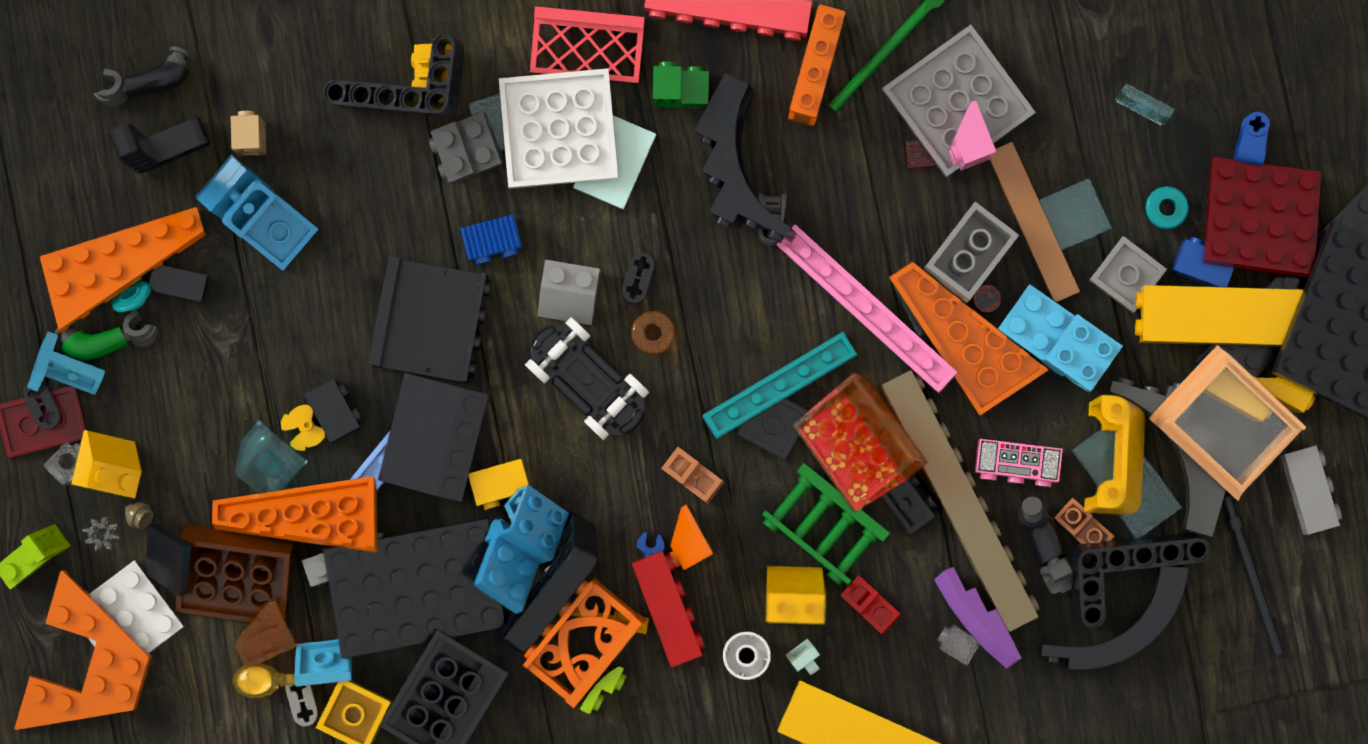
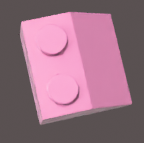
(972, 140)

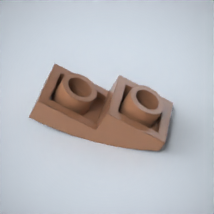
(1081, 524)

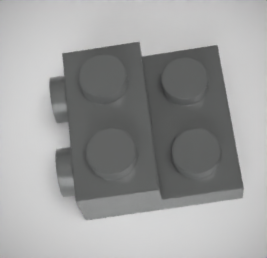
(466, 148)

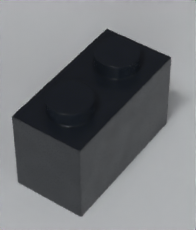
(333, 410)

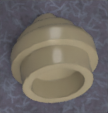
(138, 515)

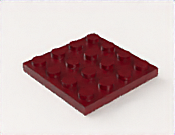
(1262, 217)

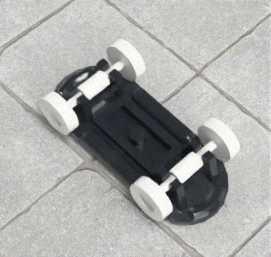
(587, 379)

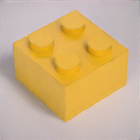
(354, 713)

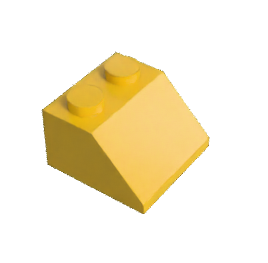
(107, 464)

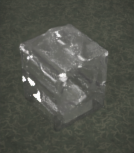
(55, 463)

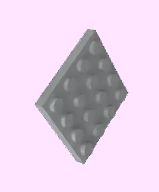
(942, 85)

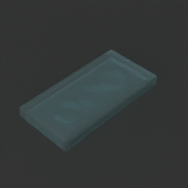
(1157, 502)

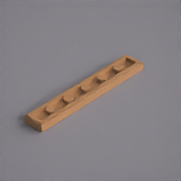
(1033, 223)

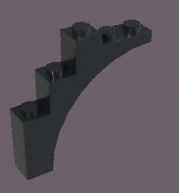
(722, 131)

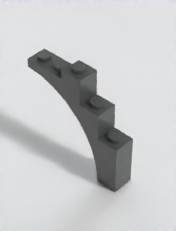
(1202, 491)

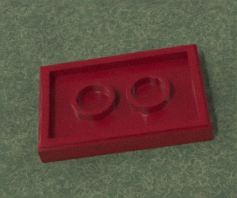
(24, 436)

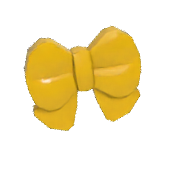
(302, 418)

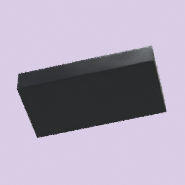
(178, 283)

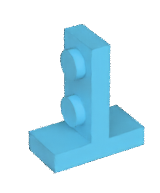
(63, 369)

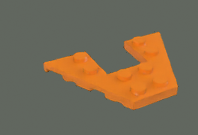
(113, 674)

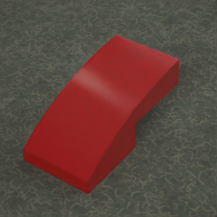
(870, 605)

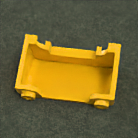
(1124, 492)

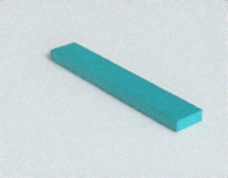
(779, 385)

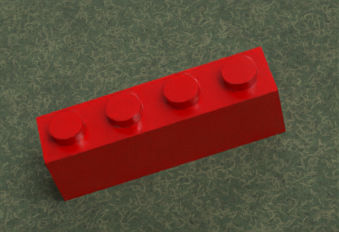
(667, 609)

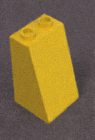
(795, 594)

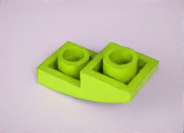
(611, 681)

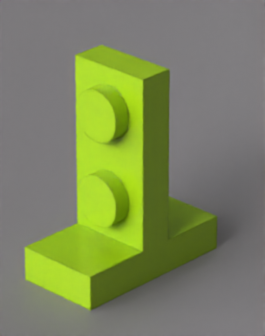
(32, 554)

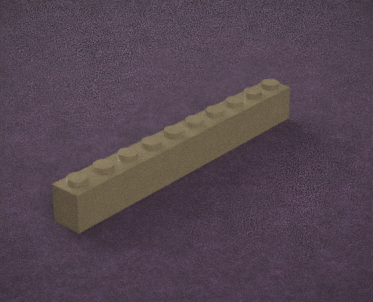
(959, 501)

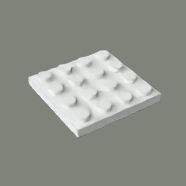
(558, 128)

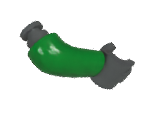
(87, 346)

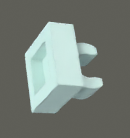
(804, 656)

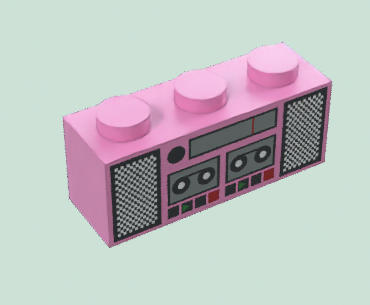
(1018, 462)

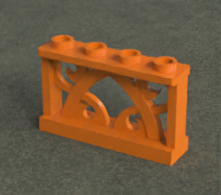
(816, 65)
(580, 679)

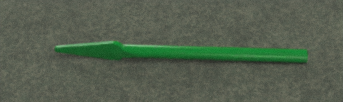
(883, 53)

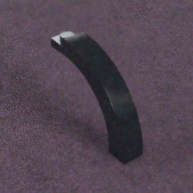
(1149, 624)

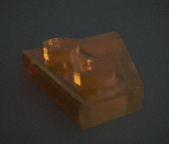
(265, 636)

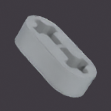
(296, 707)

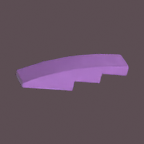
(983, 625)

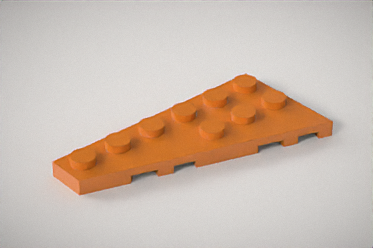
(985, 359)

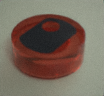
(987, 299)

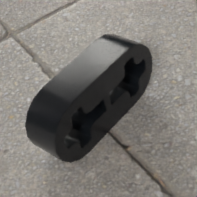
(644, 280)
(36, 407)

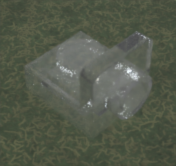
(957, 644)

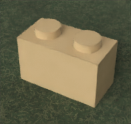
(248, 134)

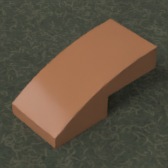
(692, 475)

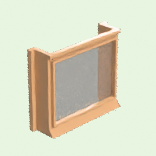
(1227, 422)

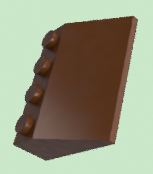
(235, 573)

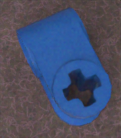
(1252, 145)

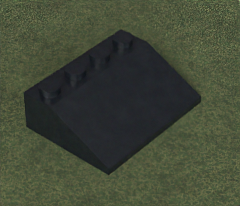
(433, 437)
(444, 695)

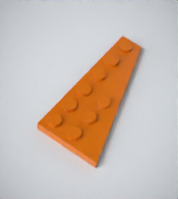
(106, 266)
(316, 514)

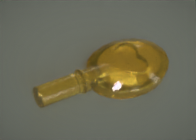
(260, 680)

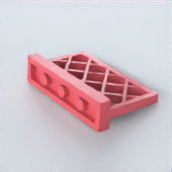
(591, 20)

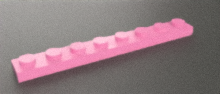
(868, 310)

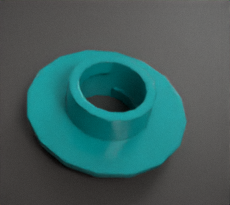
(1176, 197)
(132, 297)

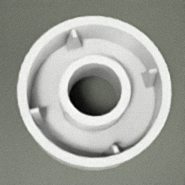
(732, 661)

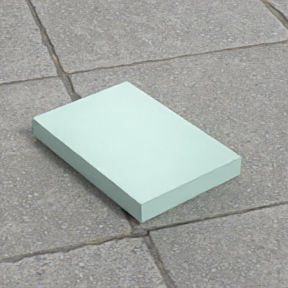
(631, 152)

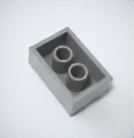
(970, 252)

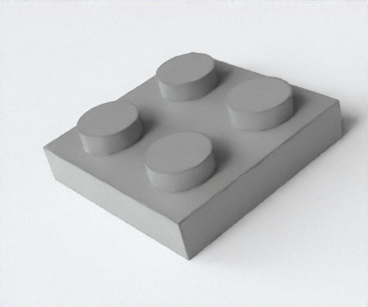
(1125, 273)

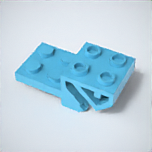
(1059, 338)

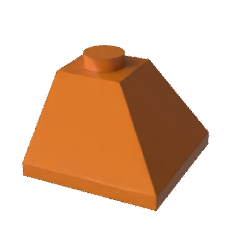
(688, 541)

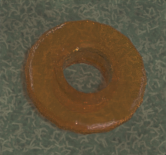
(653, 318)

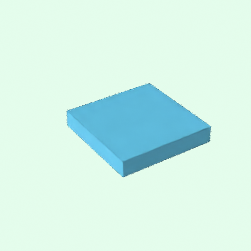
(321, 663)

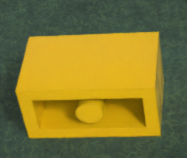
(497, 483)

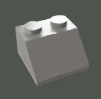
(568, 292)

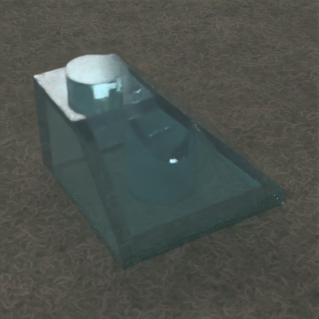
(267, 460)

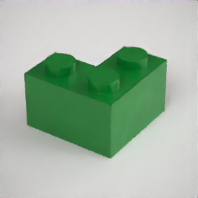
(680, 87)

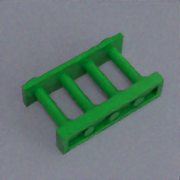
(829, 497)

